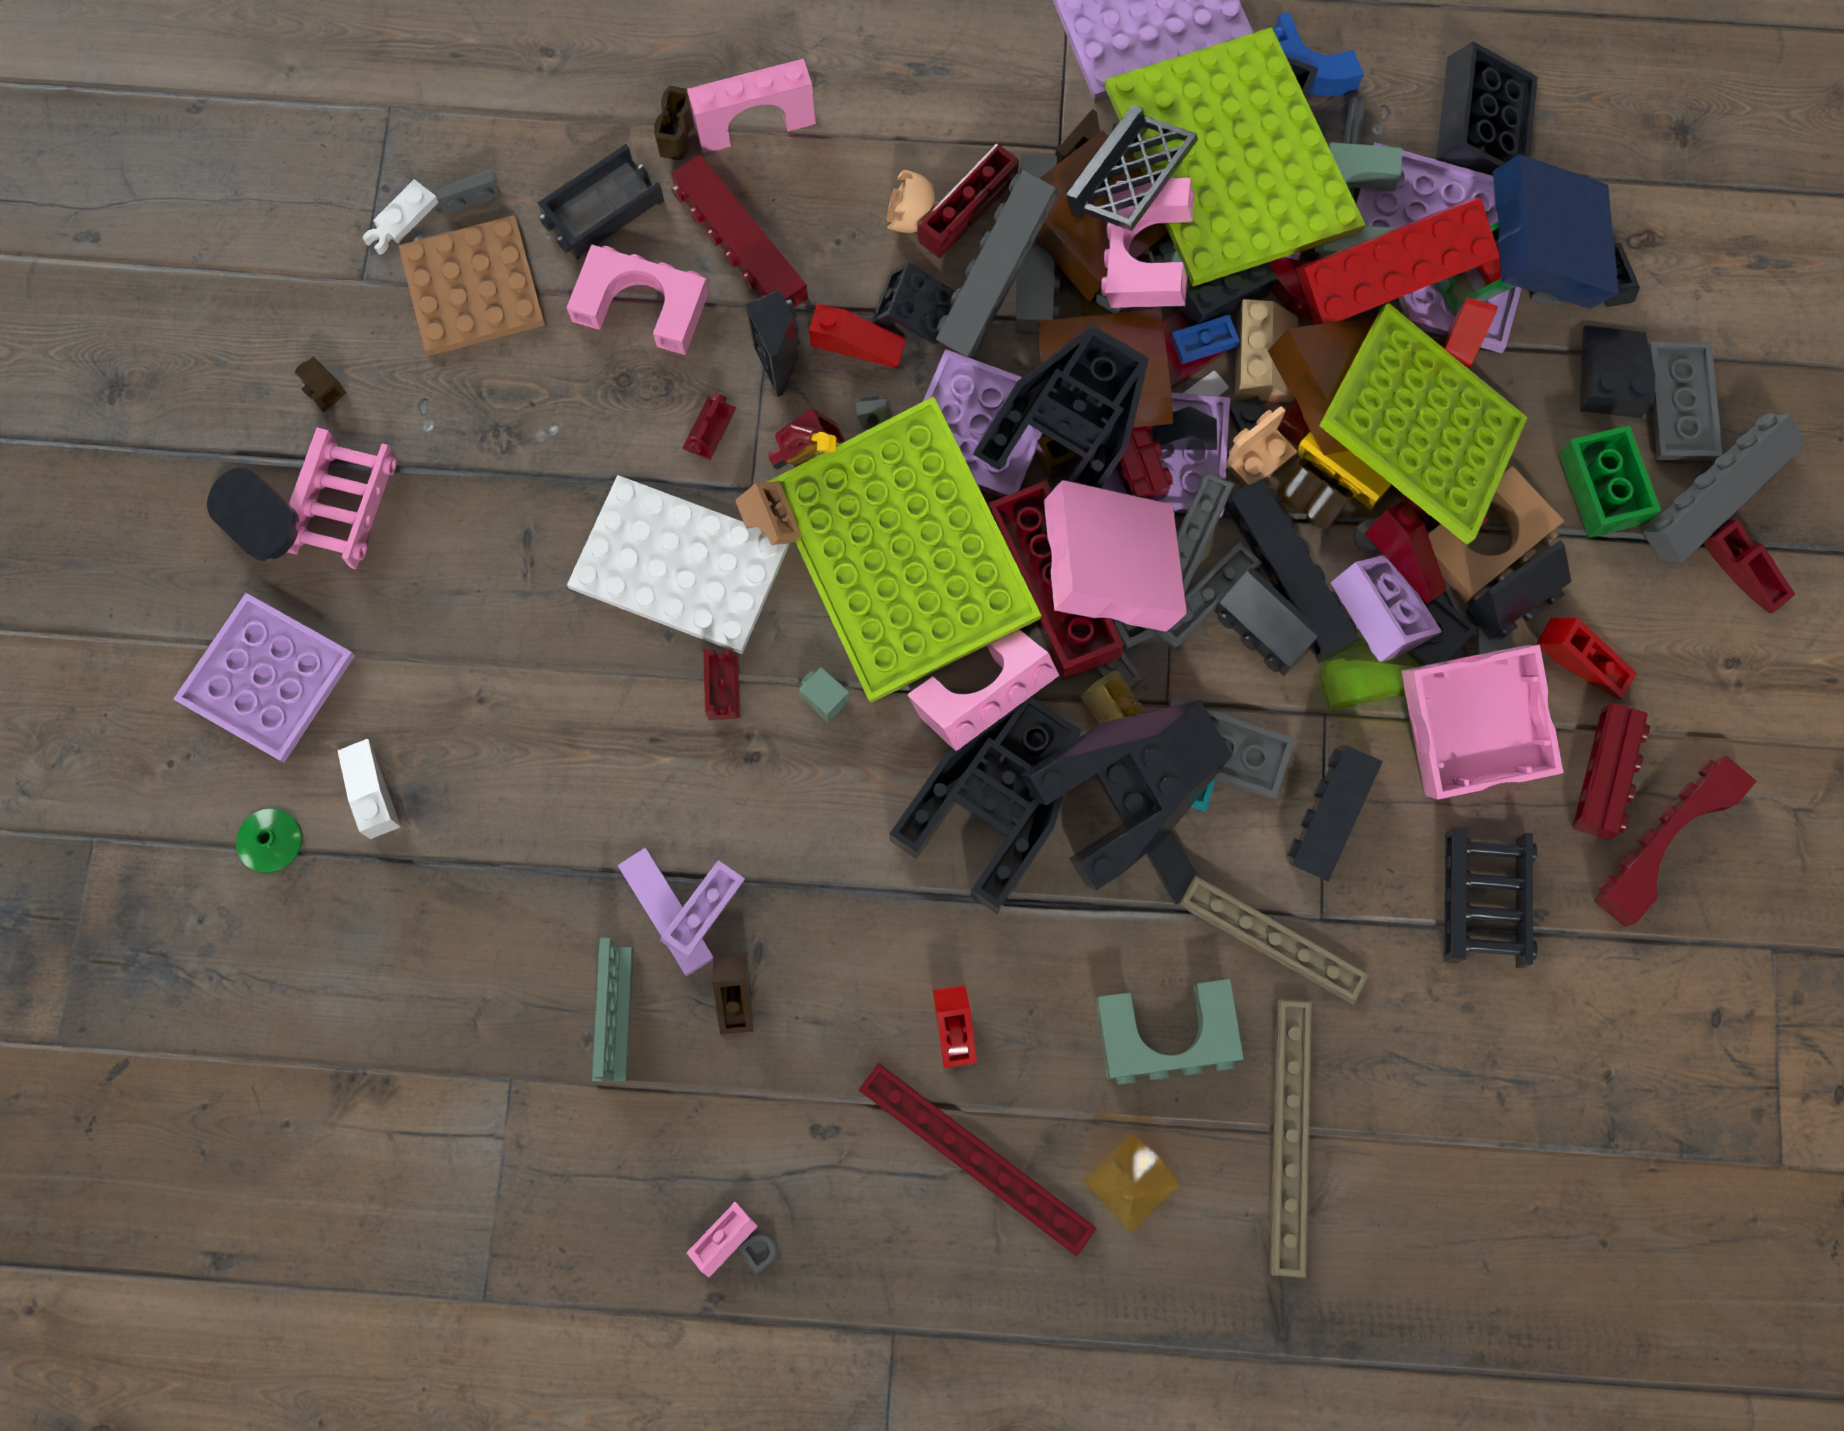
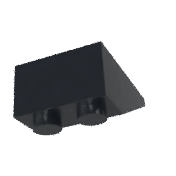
(1616, 372)

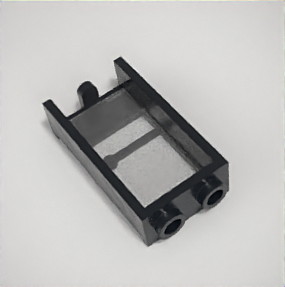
(599, 202)

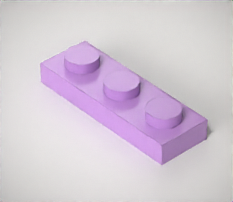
(702, 909)

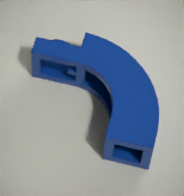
(1336, 73)

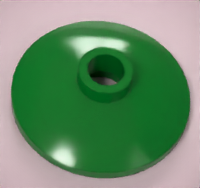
(280, 849)

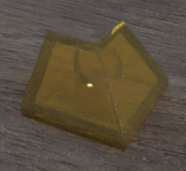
(1131, 1182)

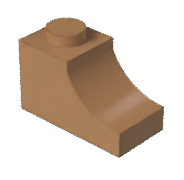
(768, 509)

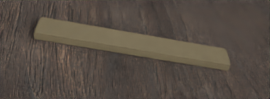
(1291, 1139)

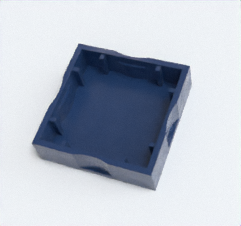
(1555, 232)

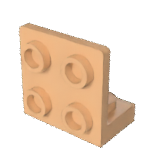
(1260, 450)

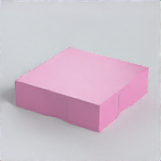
(1114, 556)
(1482, 721)

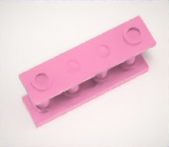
(315, 477)

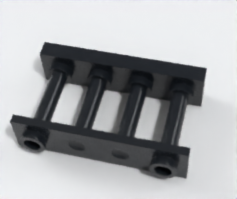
(1459, 911)

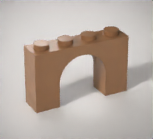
(1529, 524)

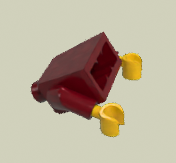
(805, 439)

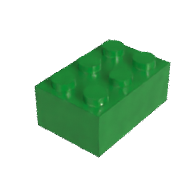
(1609, 481)

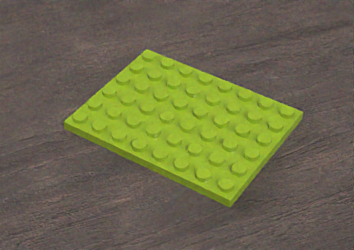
(1259, 157)
(905, 550)

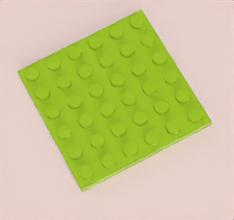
(1425, 423)

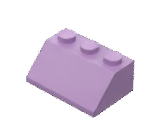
(1385, 608)

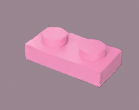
(721, 1239)

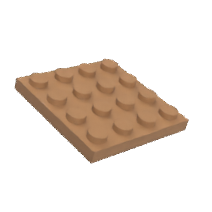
(471, 285)

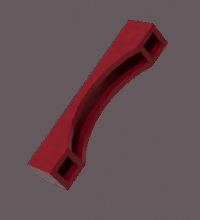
(1635, 885)

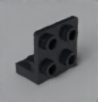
(913, 302)

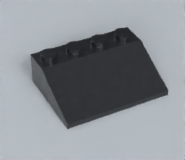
(1485, 110)

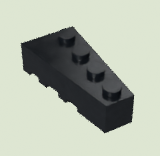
(1334, 811)

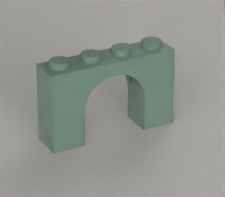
(1364, 168)
(1215, 1043)

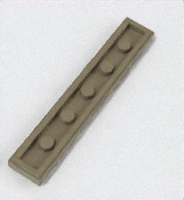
(1274, 940)

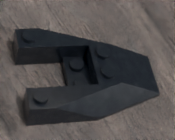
(1079, 398)
(1149, 770)
(989, 785)

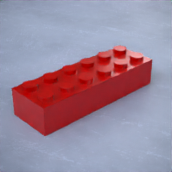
(1398, 262)

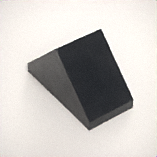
(1189, 431)

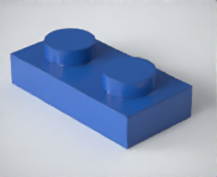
(1205, 339)

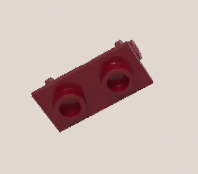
(709, 427)

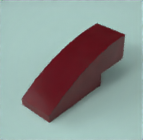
(1749, 566)

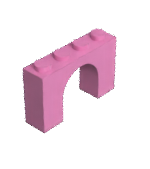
(720, 101)
(609, 272)
(1141, 283)
(965, 716)

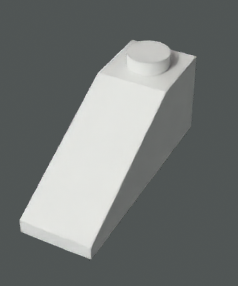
(367, 790)

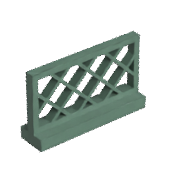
(612, 1012)

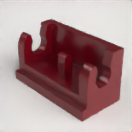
(721, 685)

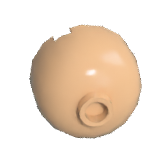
(910, 202)

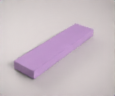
(660, 904)

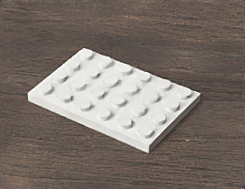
(678, 564)

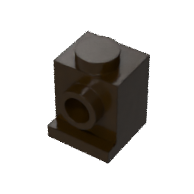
(319, 384)

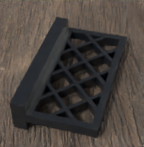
(1111, 162)

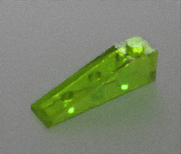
(1360, 682)

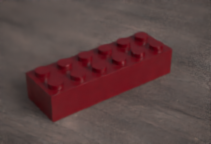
(1073, 640)

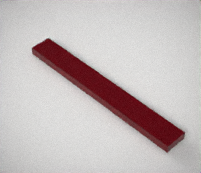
(977, 1159)

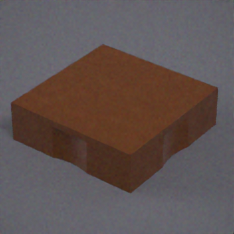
(1081, 243)
(1139, 330)
(1314, 366)

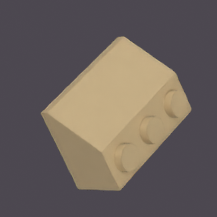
(1258, 328)

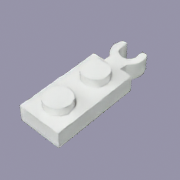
(401, 216)

